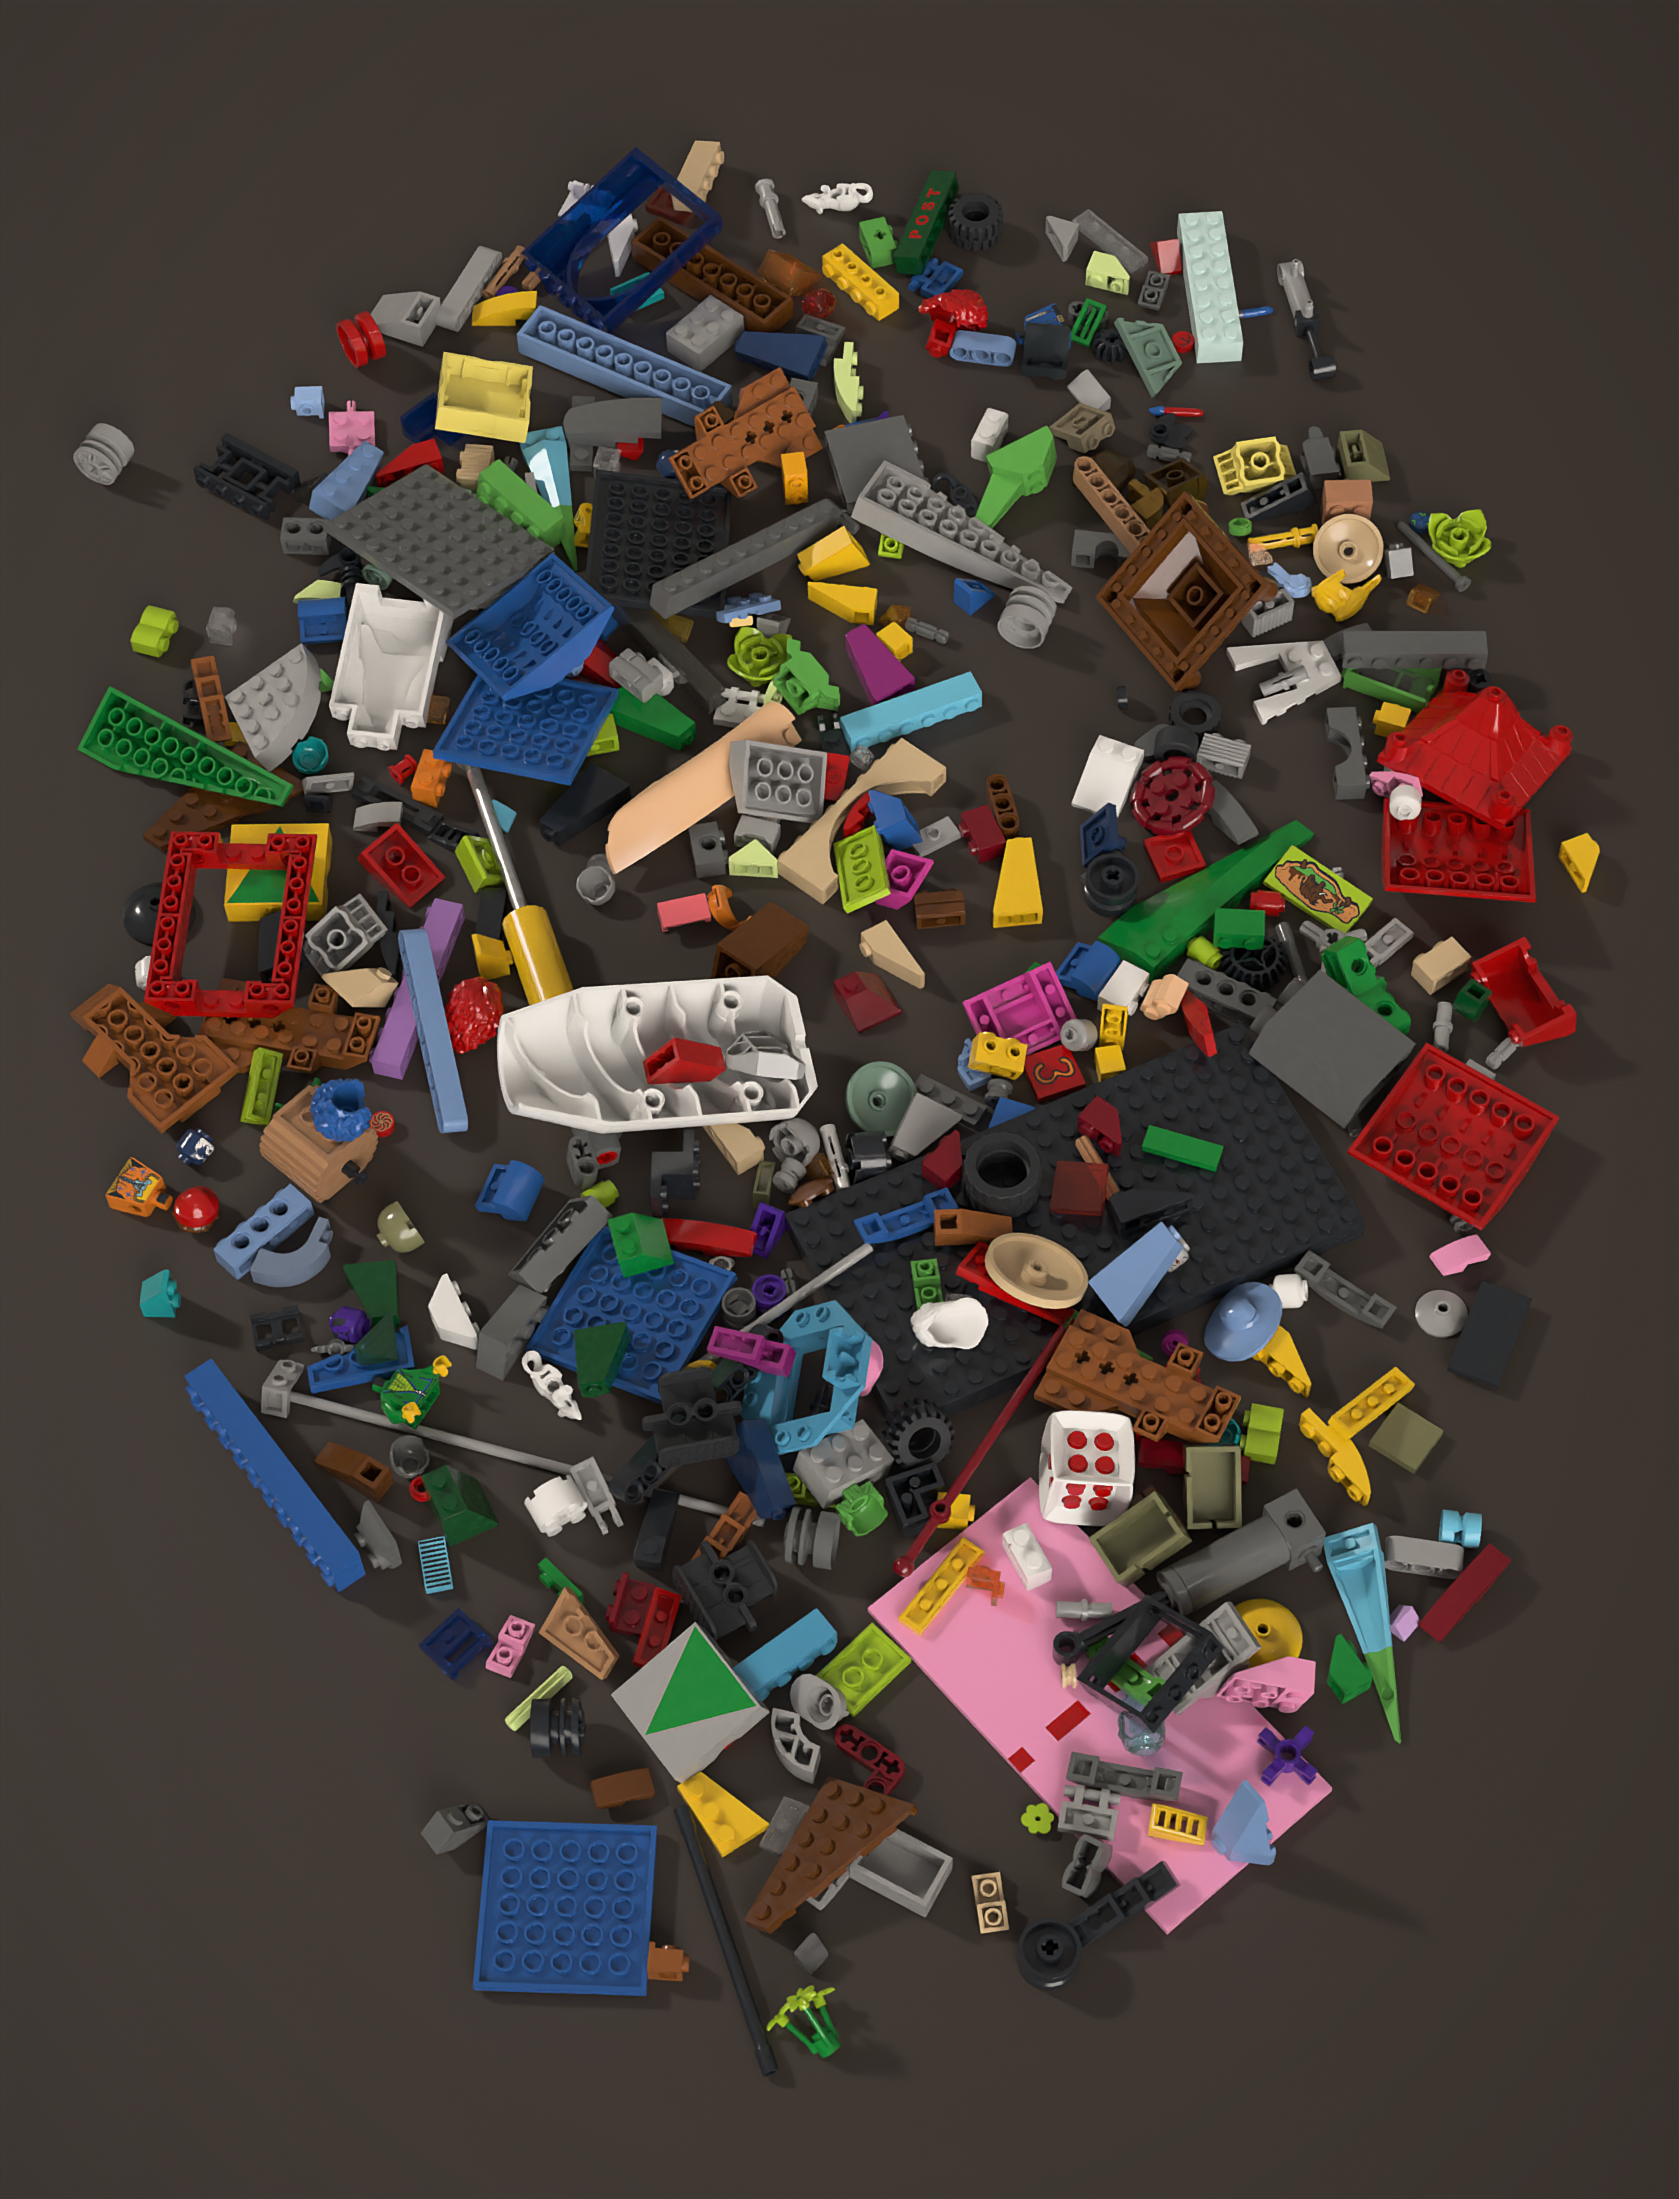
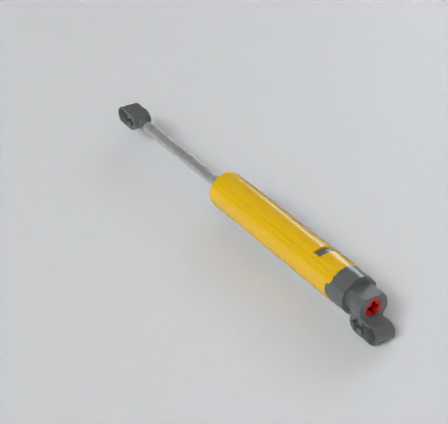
(542, 977)

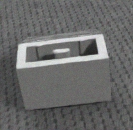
(407, 316)

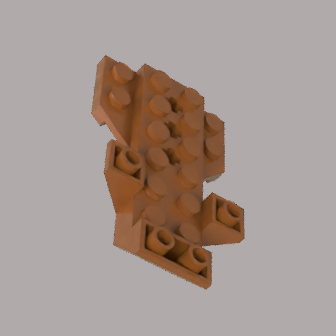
(722, 450)
(133, 1031)
(304, 1037)
(1158, 1398)

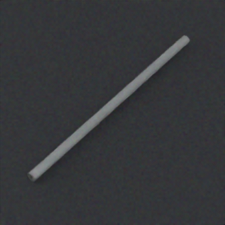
(805, 1291)

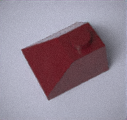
(865, 1000)

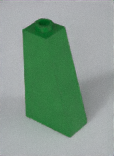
(653, 719)

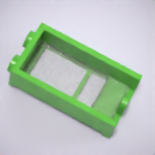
(1404, 687)

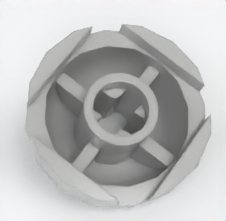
(795, 1140)

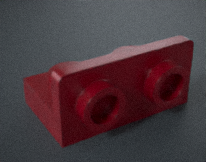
(630, 1606)

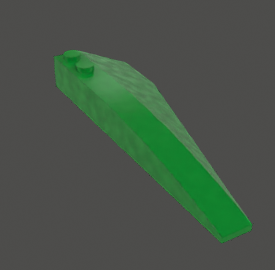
(152, 745)
(1162, 926)

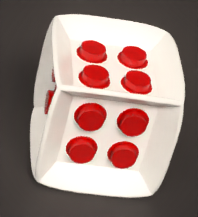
(1086, 1467)

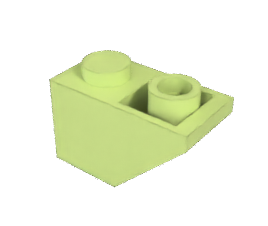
(1107, 273)

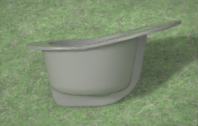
(818, 1701)

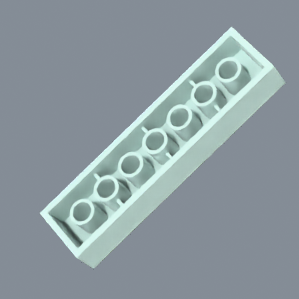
(1209, 287)

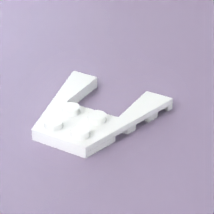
(1311, 654)

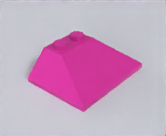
(1023, 1008)

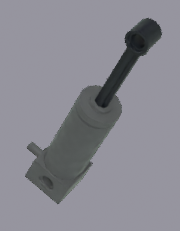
(1283, 1535)

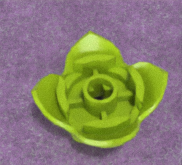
(1460, 538)
(756, 656)

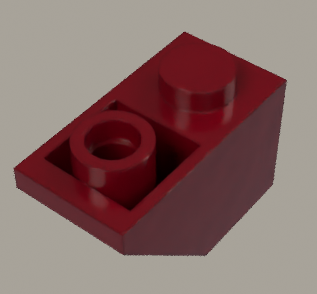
(1102, 1125)
(945, 1164)

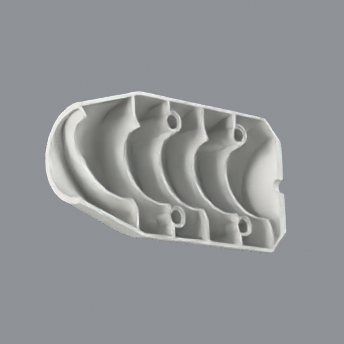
(584, 1054)

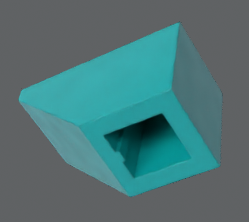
(160, 1296)

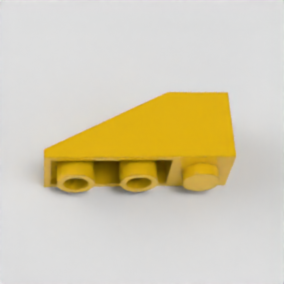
(848, 602)
(1113, 1025)
(1285, 1362)

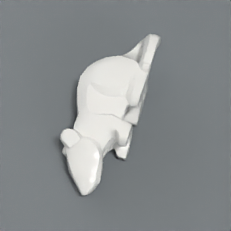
(842, 198)
(549, 1384)

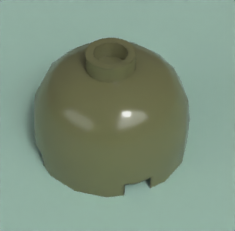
(397, 1229)

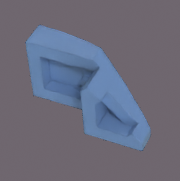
(972, 1078)

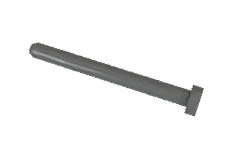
(1462, 582)

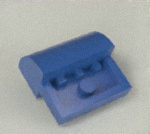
(322, 620)
(1088, 969)
(510, 1190)

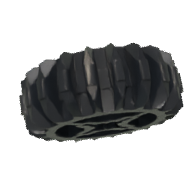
(1252, 967)

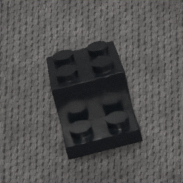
(675, 1175)

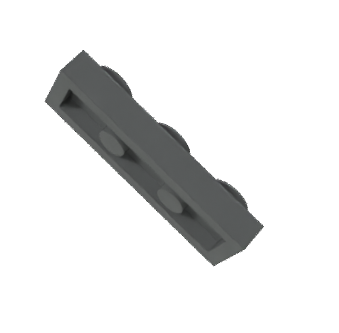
(969, 1108)

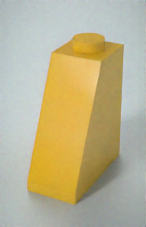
(832, 556)

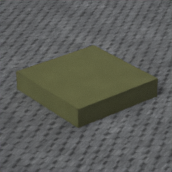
(1406, 1438)

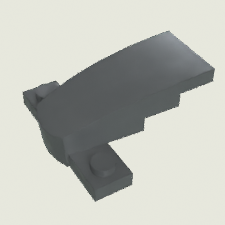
(606, 423)

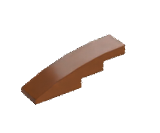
(211, 699)
(731, 1527)

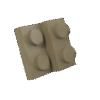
(1084, 427)

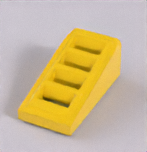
(1179, 1815)

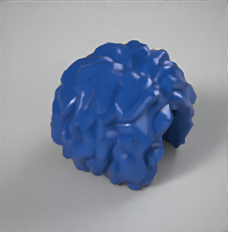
(340, 1110)

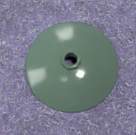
(889, 1086)

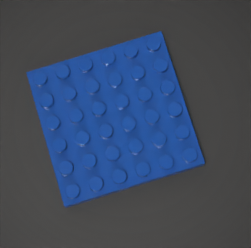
(530, 735)
(662, 1307)
(566, 1908)

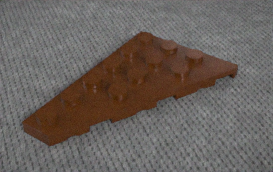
(210, 811)
(833, 1833)

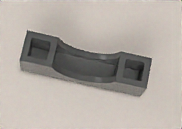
(1343, 729)

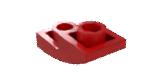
(855, 819)

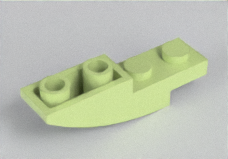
(847, 384)

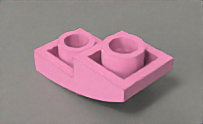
(1385, 782)
(1456, 1255)
(511, 1646)

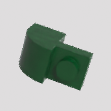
(1472, 1000)

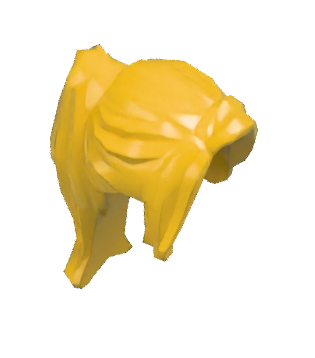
(1339, 600)

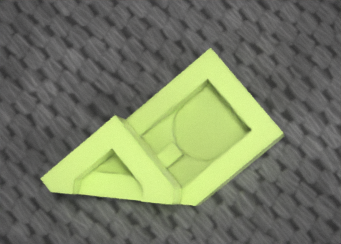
(319, 590)

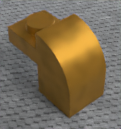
(1147, 503)

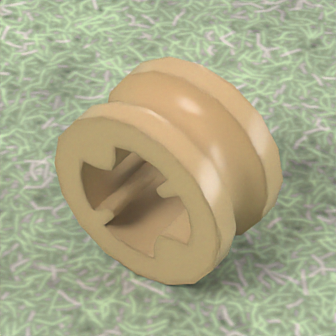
(1068, 1675)

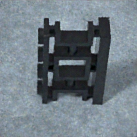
(253, 462)

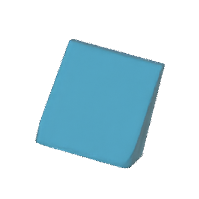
(504, 815)

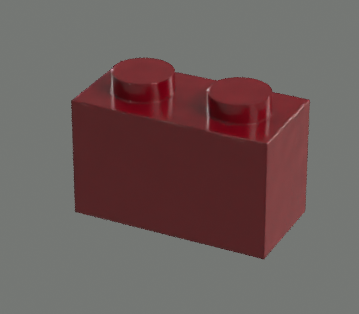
(982, 834)

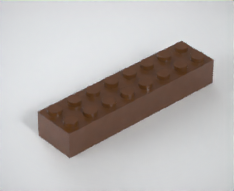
(714, 274)

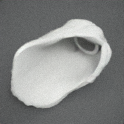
(950, 1323)

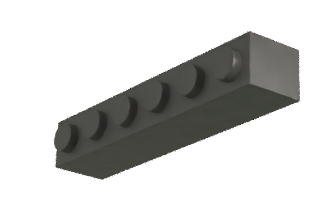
(1414, 649)

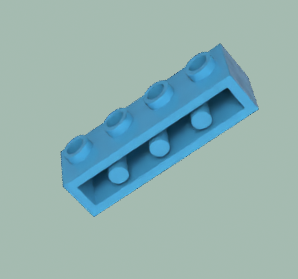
(787, 1654)

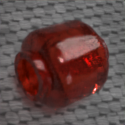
(819, 303)

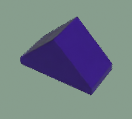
(770, 1226)

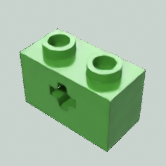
(877, 242)

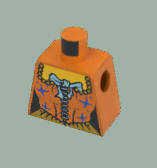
(138, 1190)

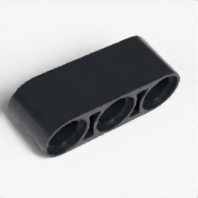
(492, 912)

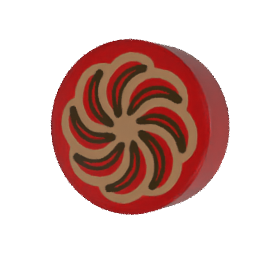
(382, 1123)

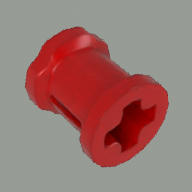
(403, 769)

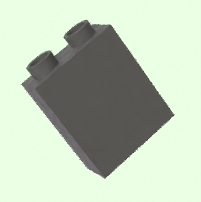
(1329, 1046)

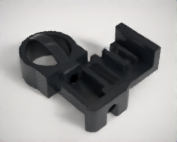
(193, 710)

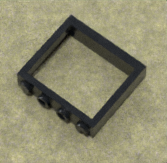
(1127, 1640)

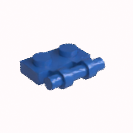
(941, 281)

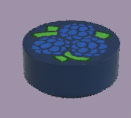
(1419, 522)

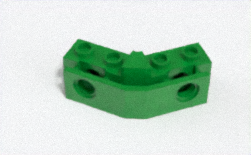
(1350, 967)

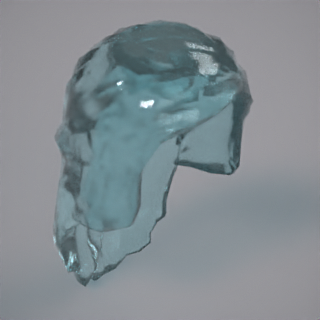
(1135, 1737)

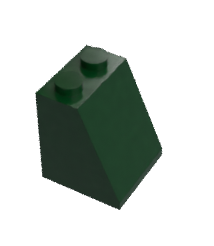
(458, 1504)

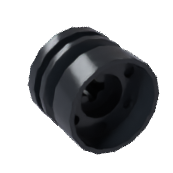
(556, 1727)

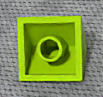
(479, 862)

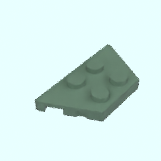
(1150, 351)

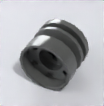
(812, 1538)

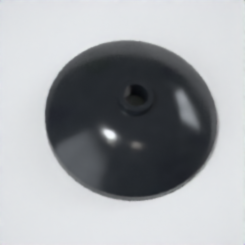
(140, 915)

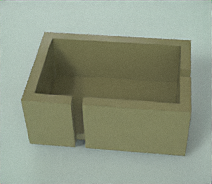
(1212, 1485)
(1140, 1539)

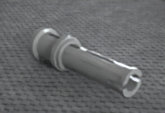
(769, 202)

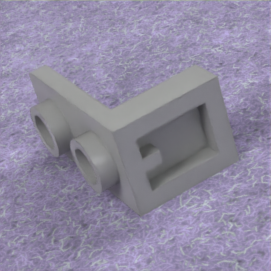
(278, 1386)

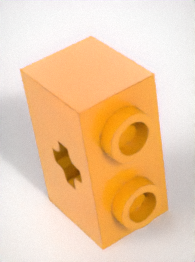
(794, 478)

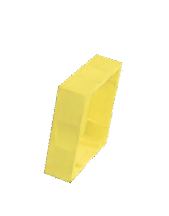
(484, 397)

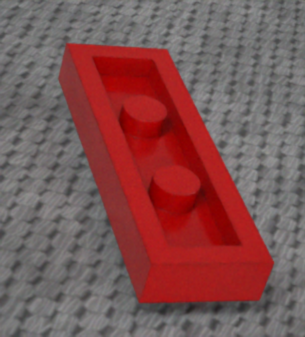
(656, 1626)

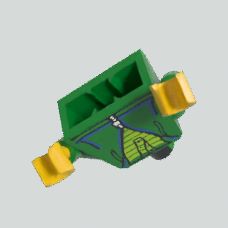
(411, 1392)

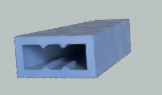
(1136, 1272)

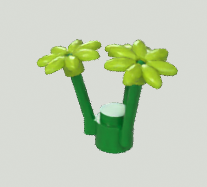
(824, 2040)

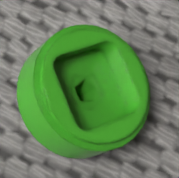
(1240, 527)

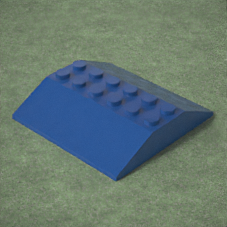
(534, 631)

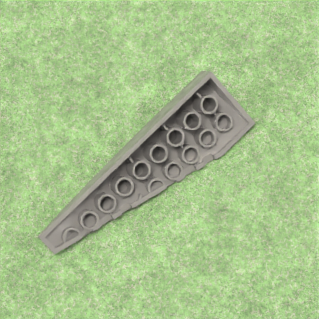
(924, 520)

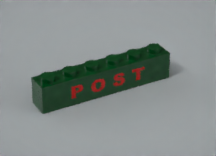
(926, 222)

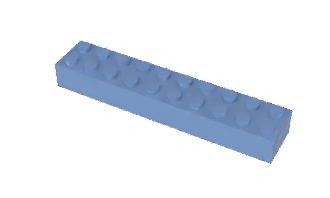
(619, 365)

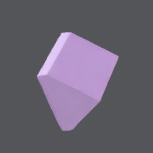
(1403, 1621)

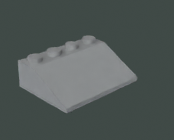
(778, 780)

